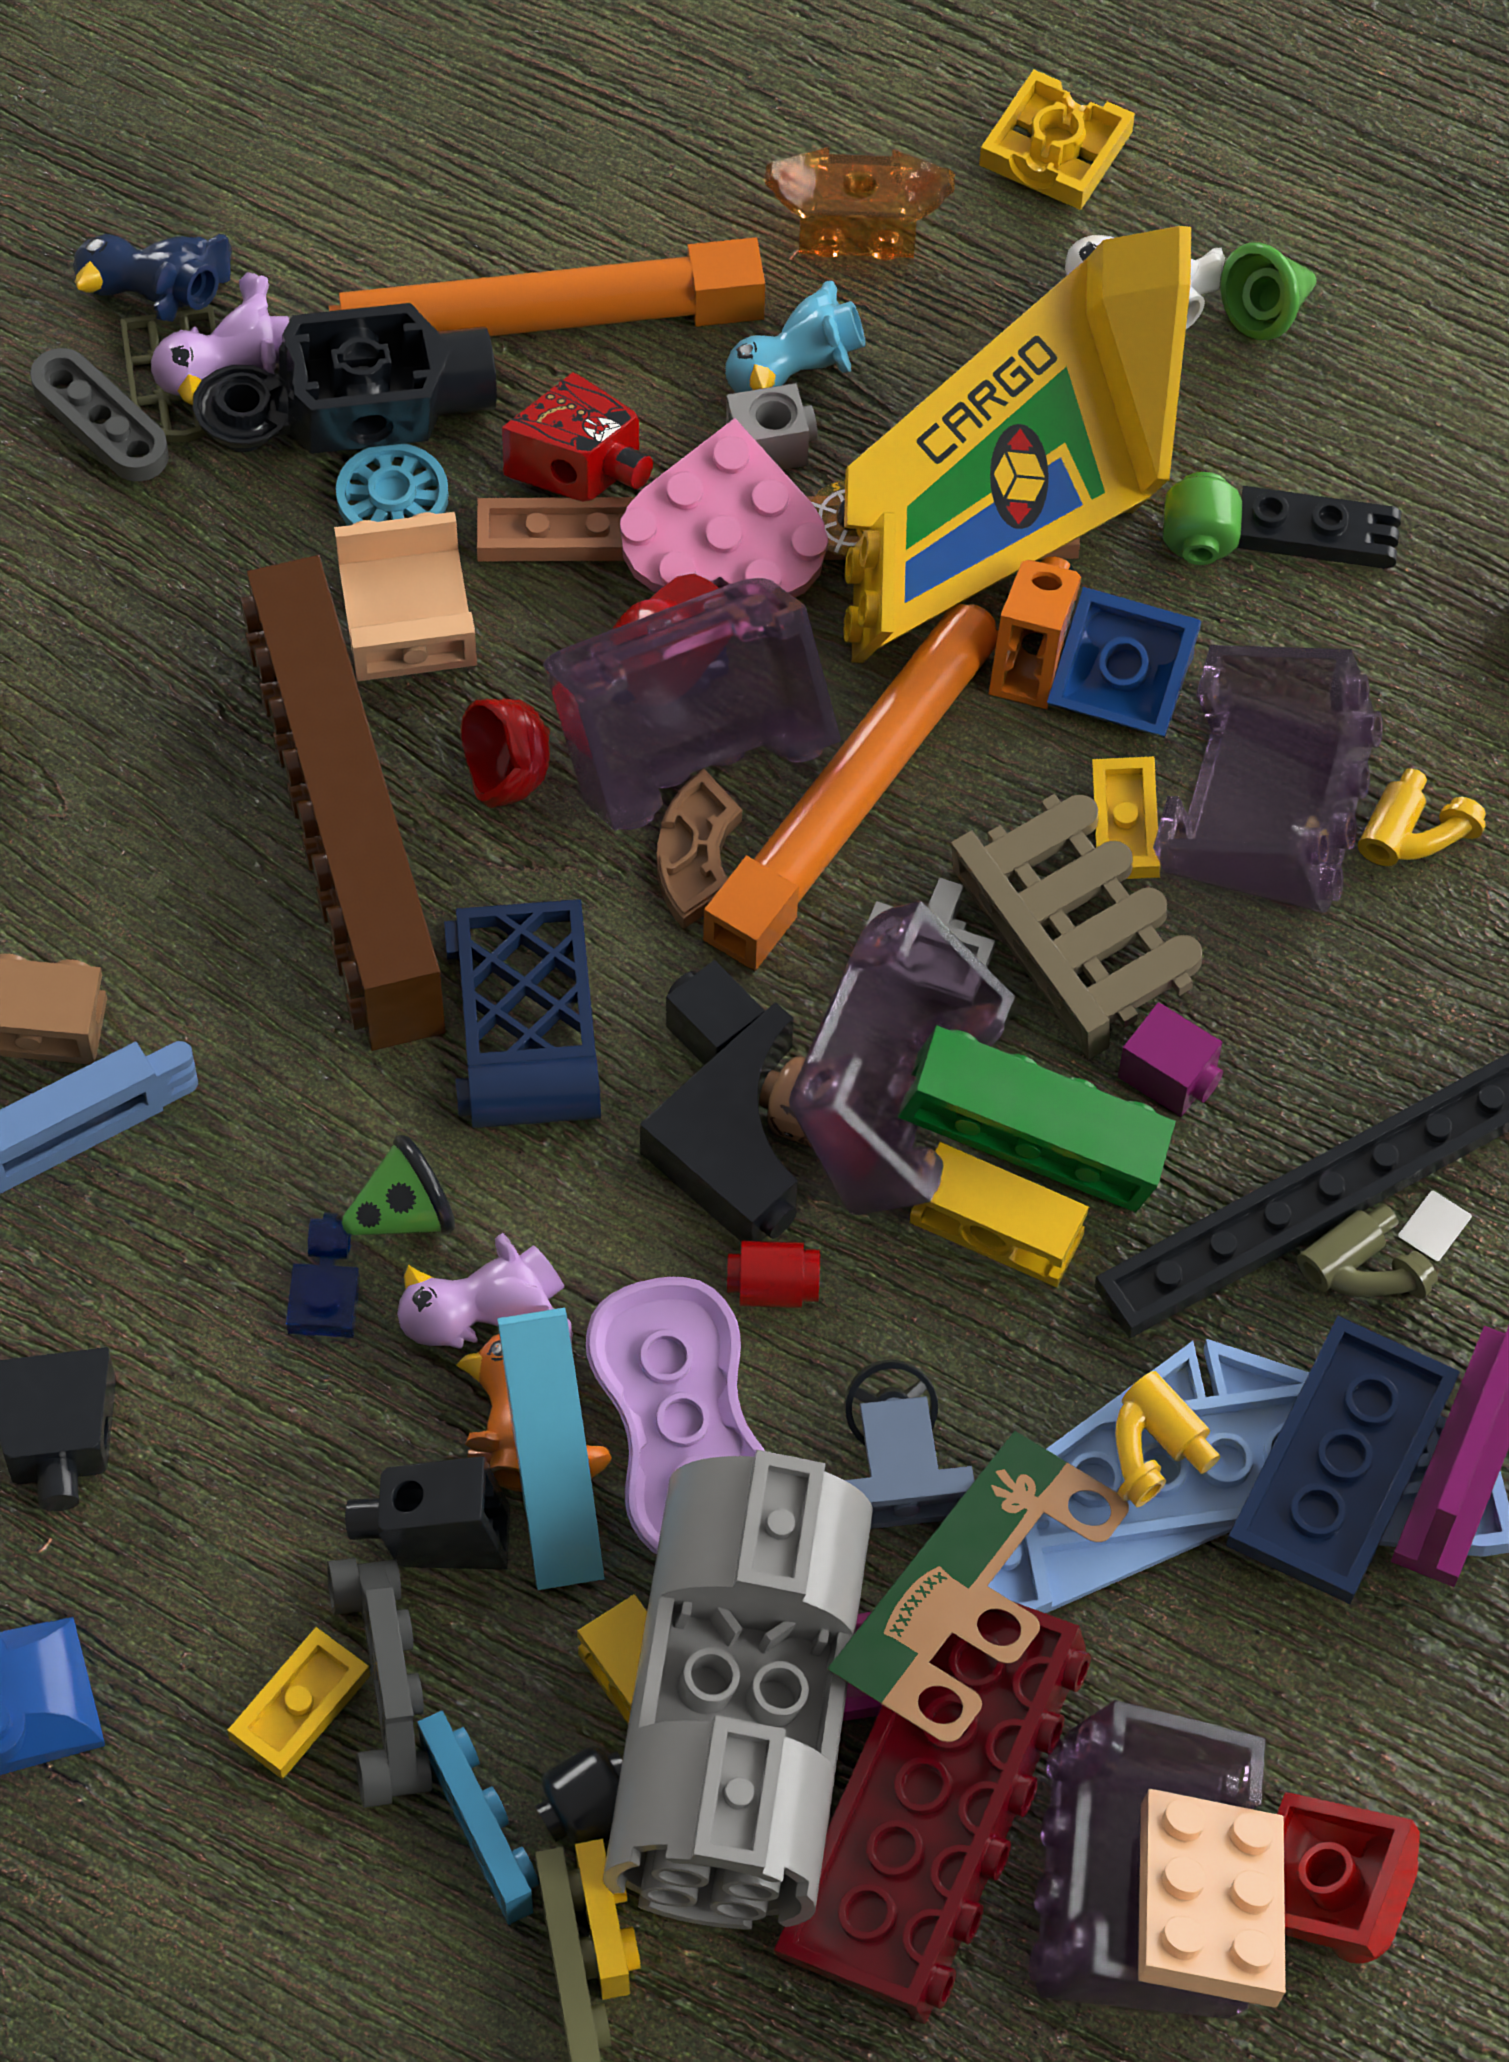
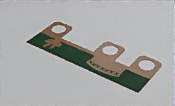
(950, 1578)

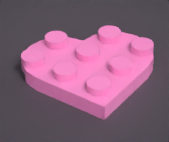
(725, 518)

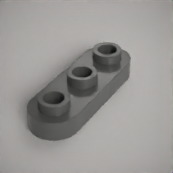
(94, 398)

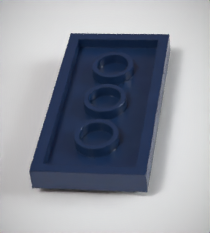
(1343, 1459)

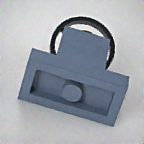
(902, 1453)

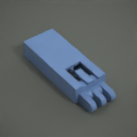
(90, 1108)

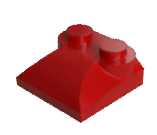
(1346, 1875)

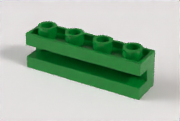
(1037, 1118)

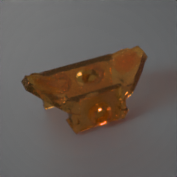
(859, 200)

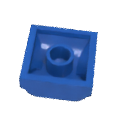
(1124, 662)
(44, 1696)

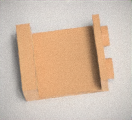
(405, 596)

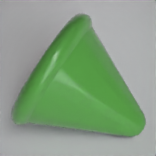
(1263, 290)

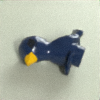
(168, 272)

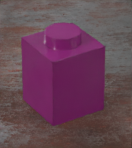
(1171, 1060)

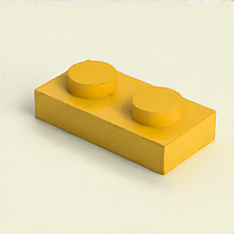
(1128, 809)
(299, 1702)
(614, 1947)

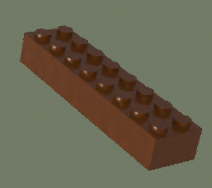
(342, 805)

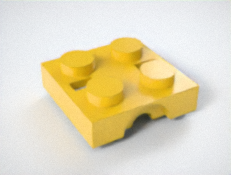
(1059, 135)

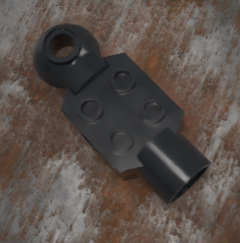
(351, 382)

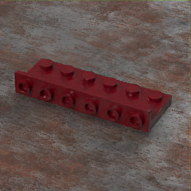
(933, 1818)

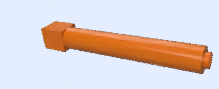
(713, 283)
(765, 891)

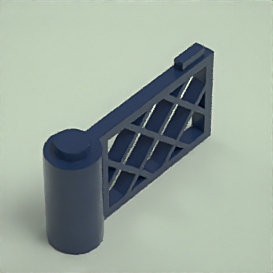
(525, 1082)

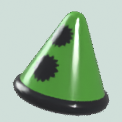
(400, 1197)

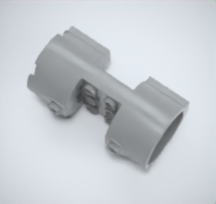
(734, 1692)

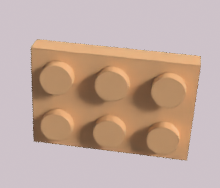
(1211, 1898)

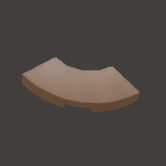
(692, 844)

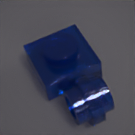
(324, 1295)

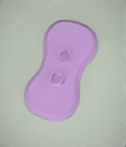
(671, 1370)

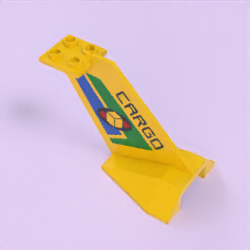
(1024, 442)

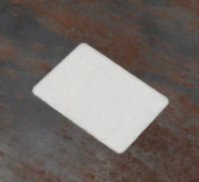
(1434, 1225)

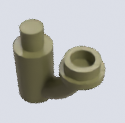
(1336, 1255)

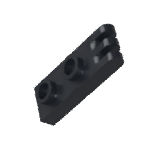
(1319, 527)

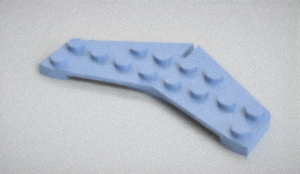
(1192, 1508)

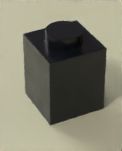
(708, 1010)

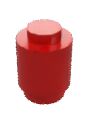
(774, 1274)

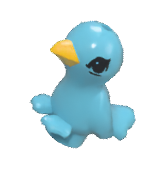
(812, 338)

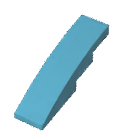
(551, 1448)

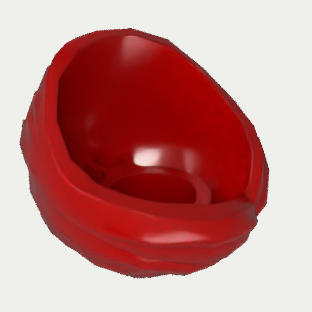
(504, 750)

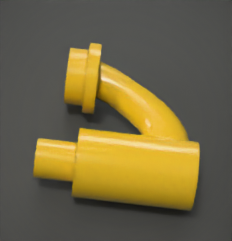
(1396, 814)
(1171, 1423)

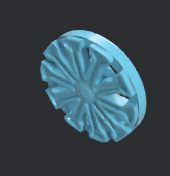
(391, 488)

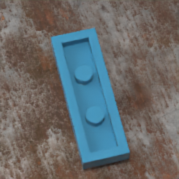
(479, 1816)

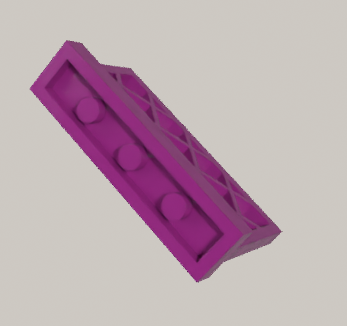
(1461, 1467)

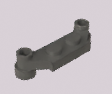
(398, 1695)

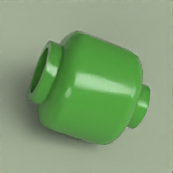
(1202, 516)

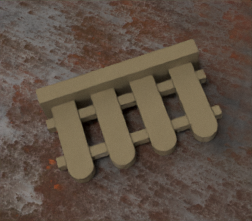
(1057, 962)

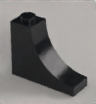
(713, 1136)

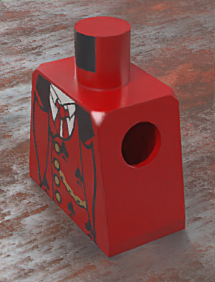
(575, 442)

